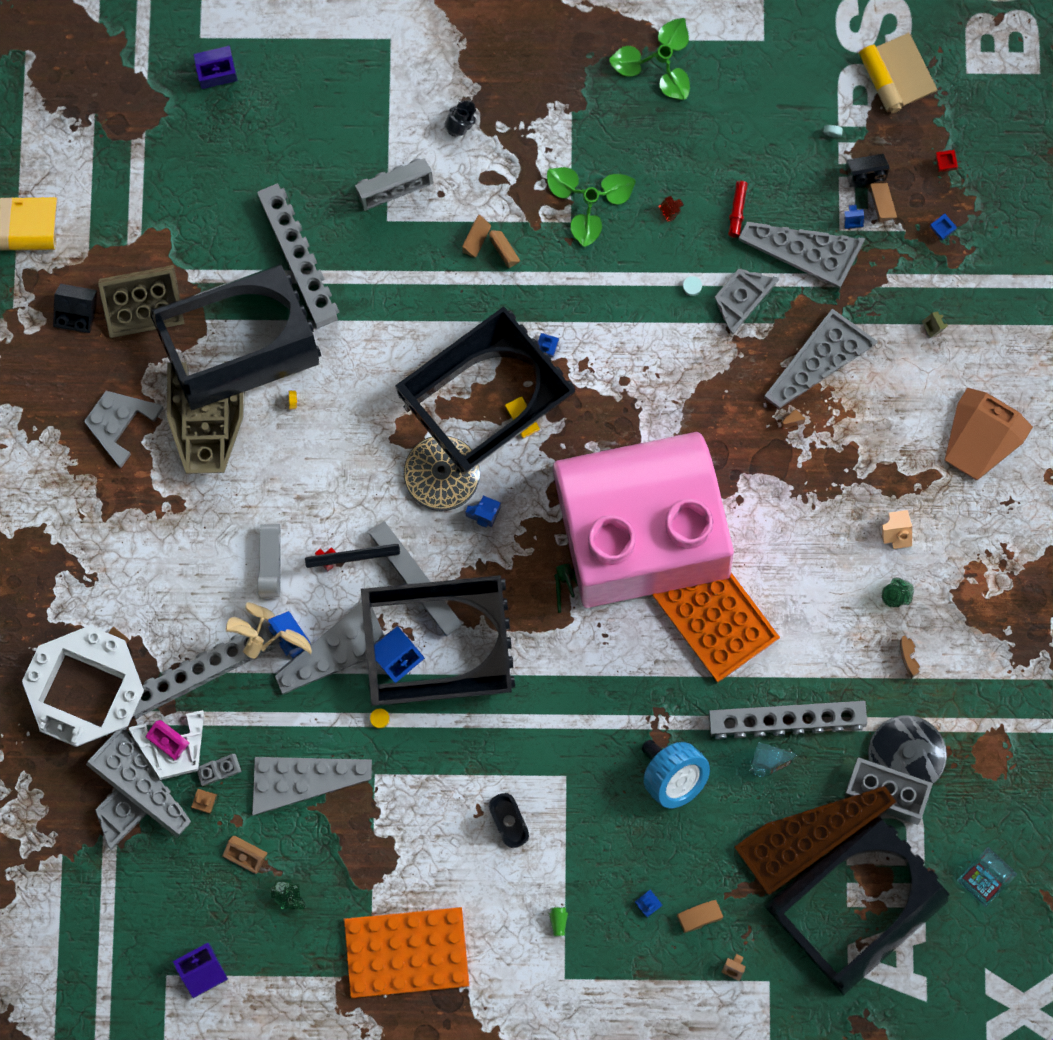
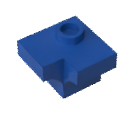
(484, 512)

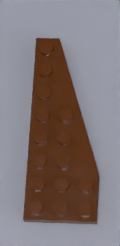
(797, 841)

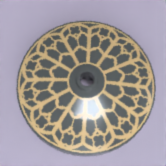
(436, 489)

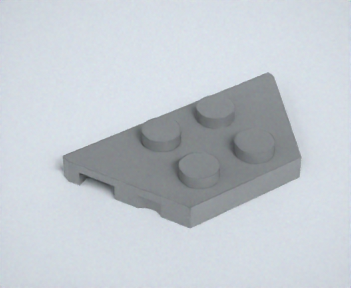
(742, 296)
(118, 817)

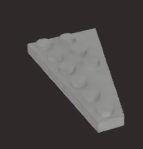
(811, 251)

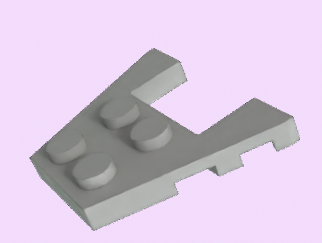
(112, 417)

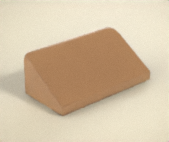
(882, 201)
(476, 237)
(504, 248)
(244, 854)

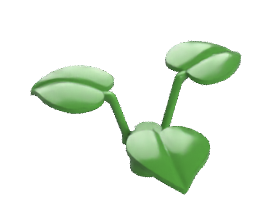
(674, 37)
(587, 227)

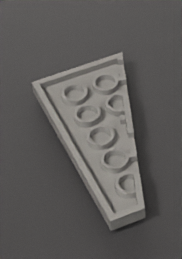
(825, 352)
(332, 652)
(131, 774)
(294, 780)

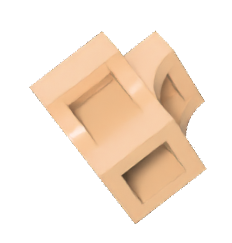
(898, 530)

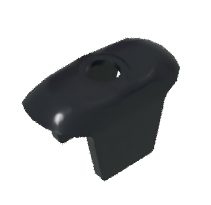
(505, 805)

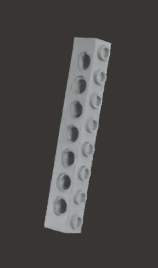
(269, 197)
(192, 680)
(856, 709)

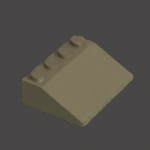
(132, 296)

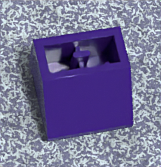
(215, 67)
(200, 970)

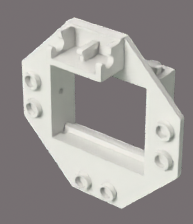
(95, 649)

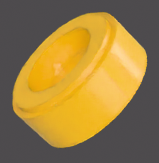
(292, 397)
(379, 718)

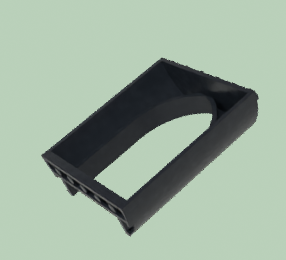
(493, 338)
(286, 355)
(488, 678)
(924, 900)

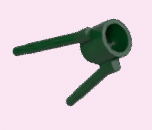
(565, 574)

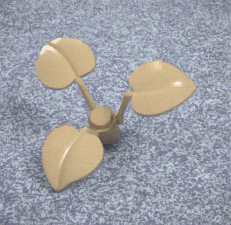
(255, 642)

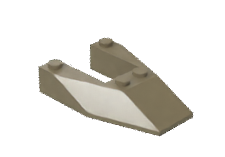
(204, 434)

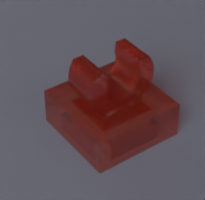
(670, 208)

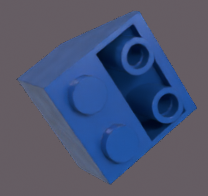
(282, 623)
(397, 654)

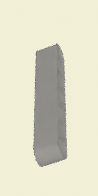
(412, 574)

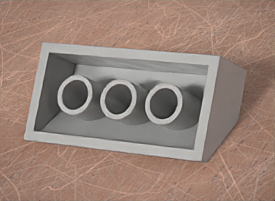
(394, 183)
(907, 790)

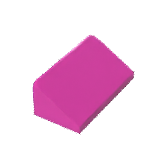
(167, 739)

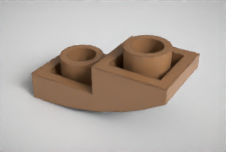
(907, 650)
(699, 916)

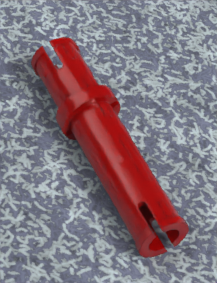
(736, 217)

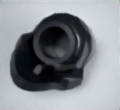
(460, 118)

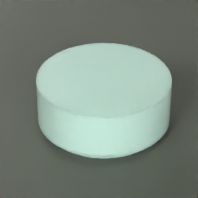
(833, 131)
(692, 286)

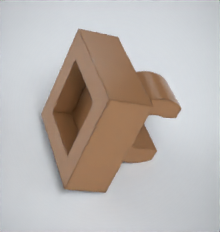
(204, 801)
(734, 967)

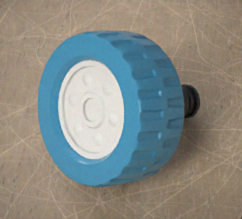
(674, 773)

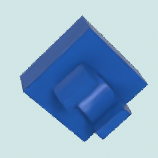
(853, 218)
(943, 227)
(548, 344)
(648, 903)

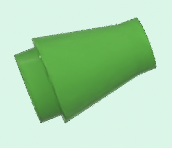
(558, 919)

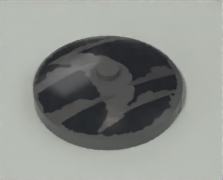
(909, 747)

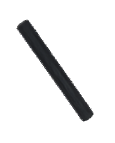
(352, 555)

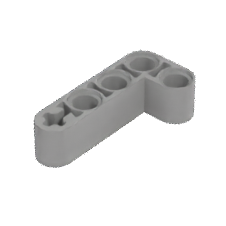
(270, 561)

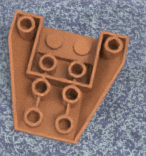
(984, 433)

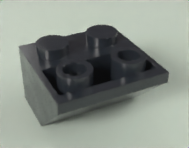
(867, 170)
(74, 308)

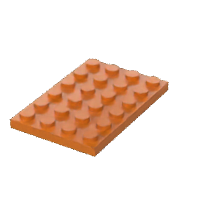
(718, 624)
(406, 952)

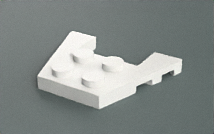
(161, 762)

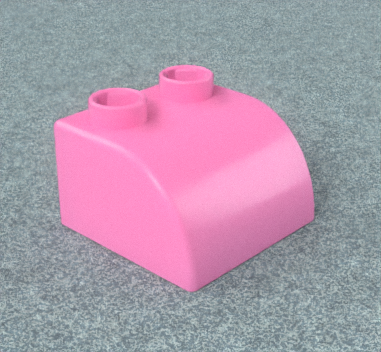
(644, 519)

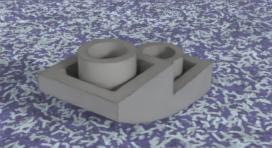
(218, 770)

